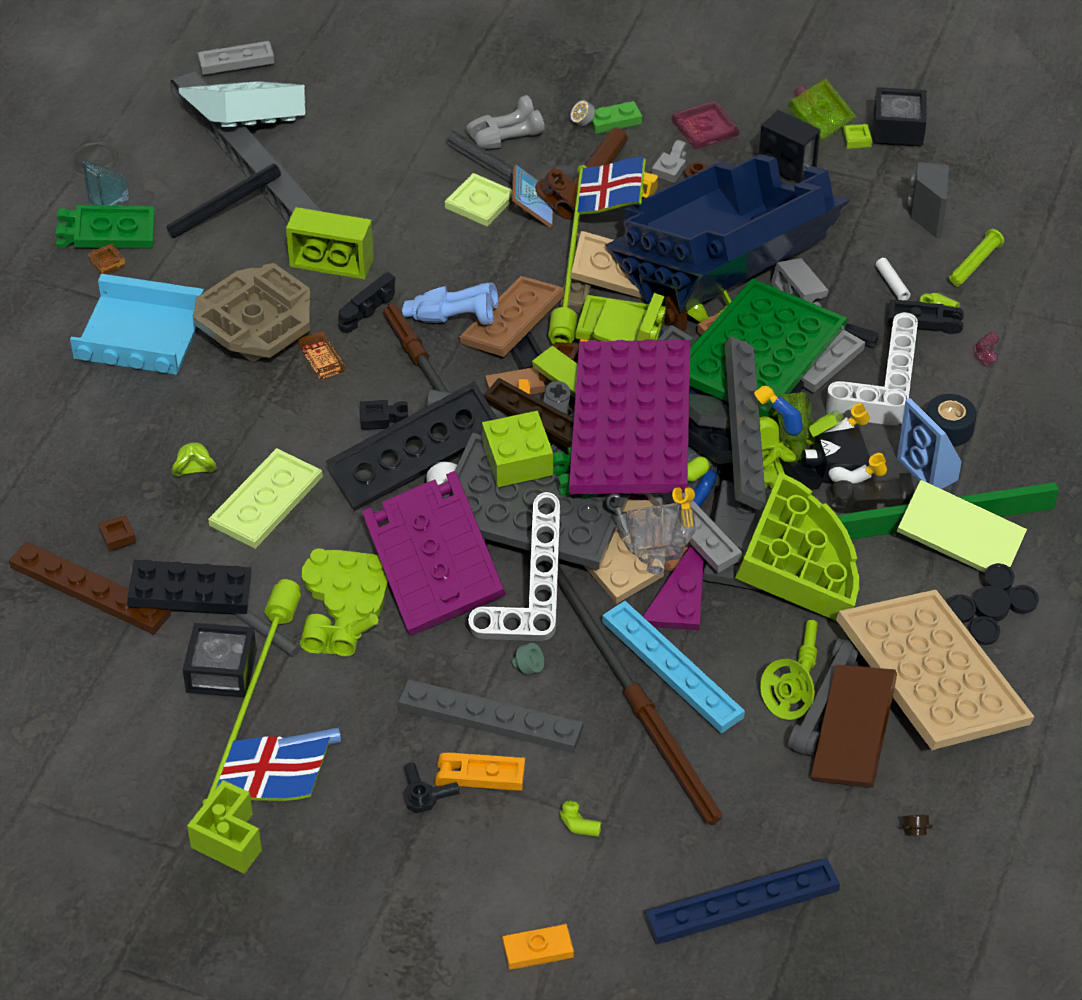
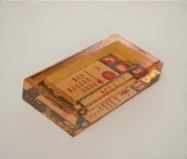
(321, 355)

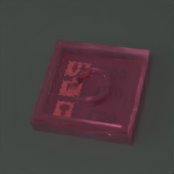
(705, 125)

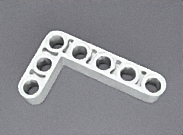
(887, 402)
(538, 581)

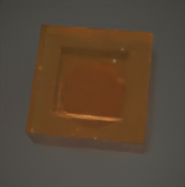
(106, 259)

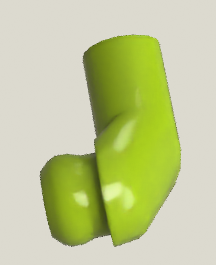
(939, 299)

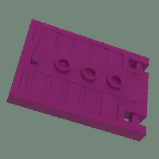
(433, 554)

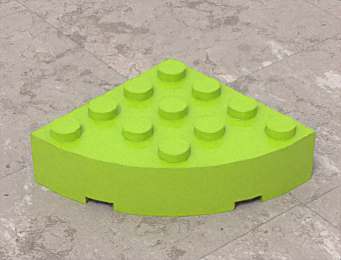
(802, 552)

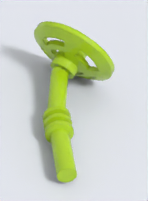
(792, 686)

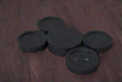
(993, 603)

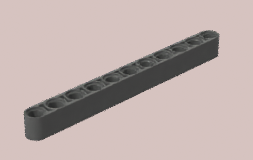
(246, 153)

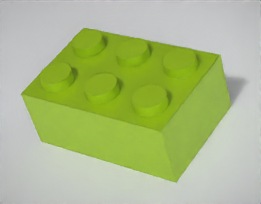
(330, 243)

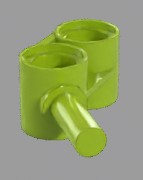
(340, 639)

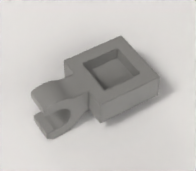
(671, 165)

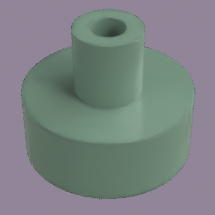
(529, 659)

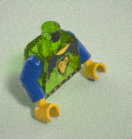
(794, 418)

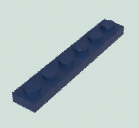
(742, 901)

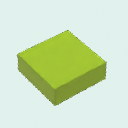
(857, 136)

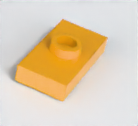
(537, 947)

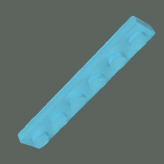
(673, 667)

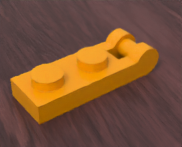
(481, 771)

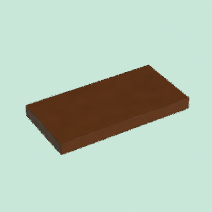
(854, 725)

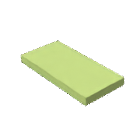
(265, 498)
(960, 528)

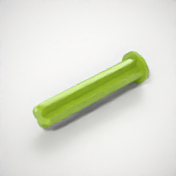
(992, 240)

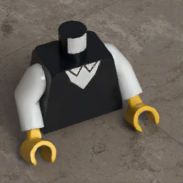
(843, 453)

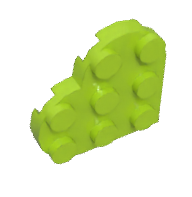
(346, 582)

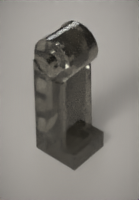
(871, 495)

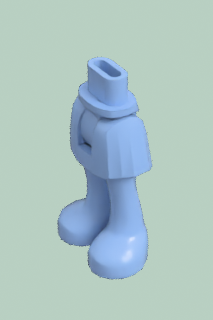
(440, 304)

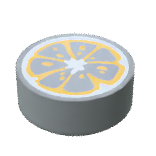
(582, 113)

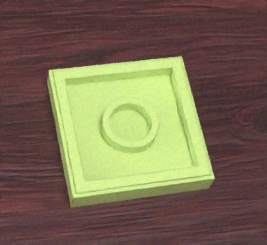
(479, 199)

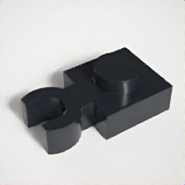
(378, 413)

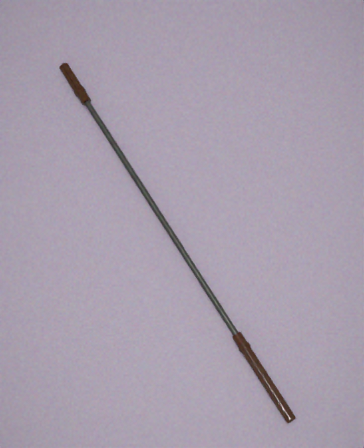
(642, 705)

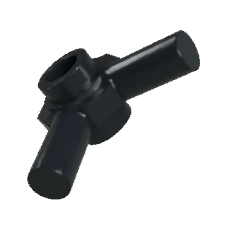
(423, 796)

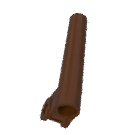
(564, 191)

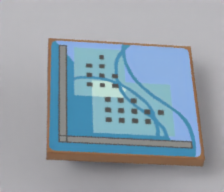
(527, 198)

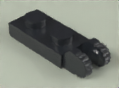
(366, 302)
(929, 315)

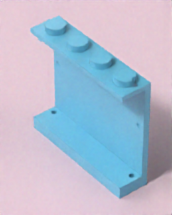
(139, 325)

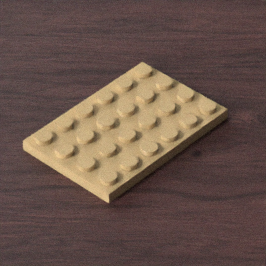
(942, 672)

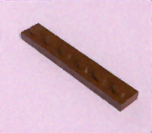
(85, 586)

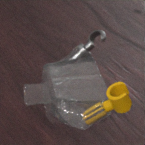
(657, 531)

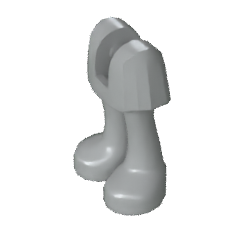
(490, 131)

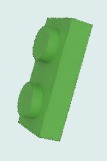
(616, 116)

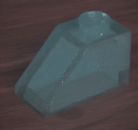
(104, 185)

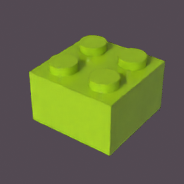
(517, 448)

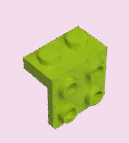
(629, 322)

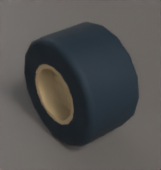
(954, 416)

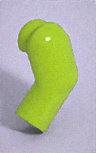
(697, 468)
(575, 821)

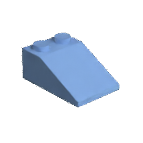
(926, 449)

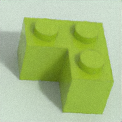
(222, 828)

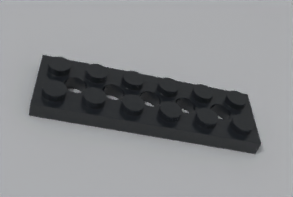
(395, 441)

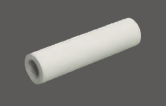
(892, 279)

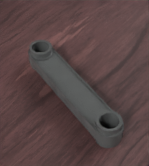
(806, 737)

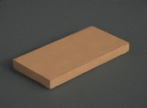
(515, 316)

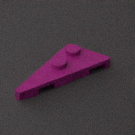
(680, 598)

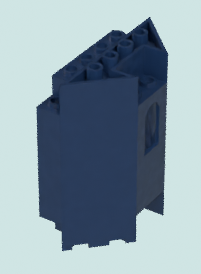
(722, 228)

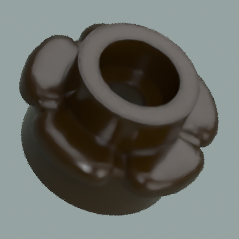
(916, 824)

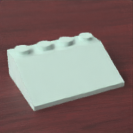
(247, 102)

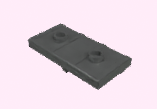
(738, 524)

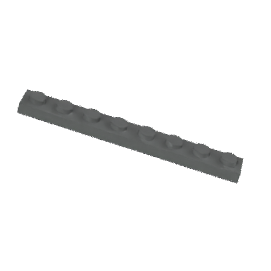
(744, 424)

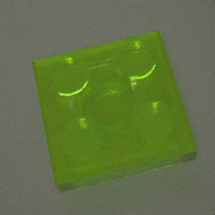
(822, 108)

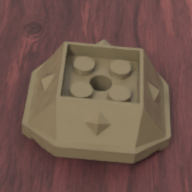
(255, 311)

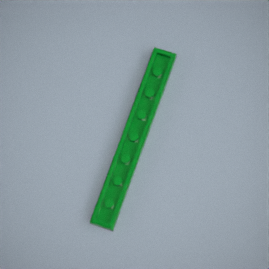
(1000, 503)

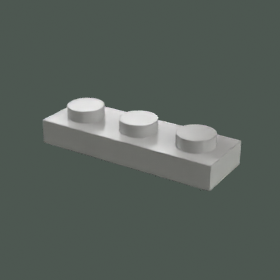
(235, 57)
(835, 357)

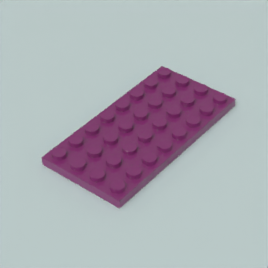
(631, 417)

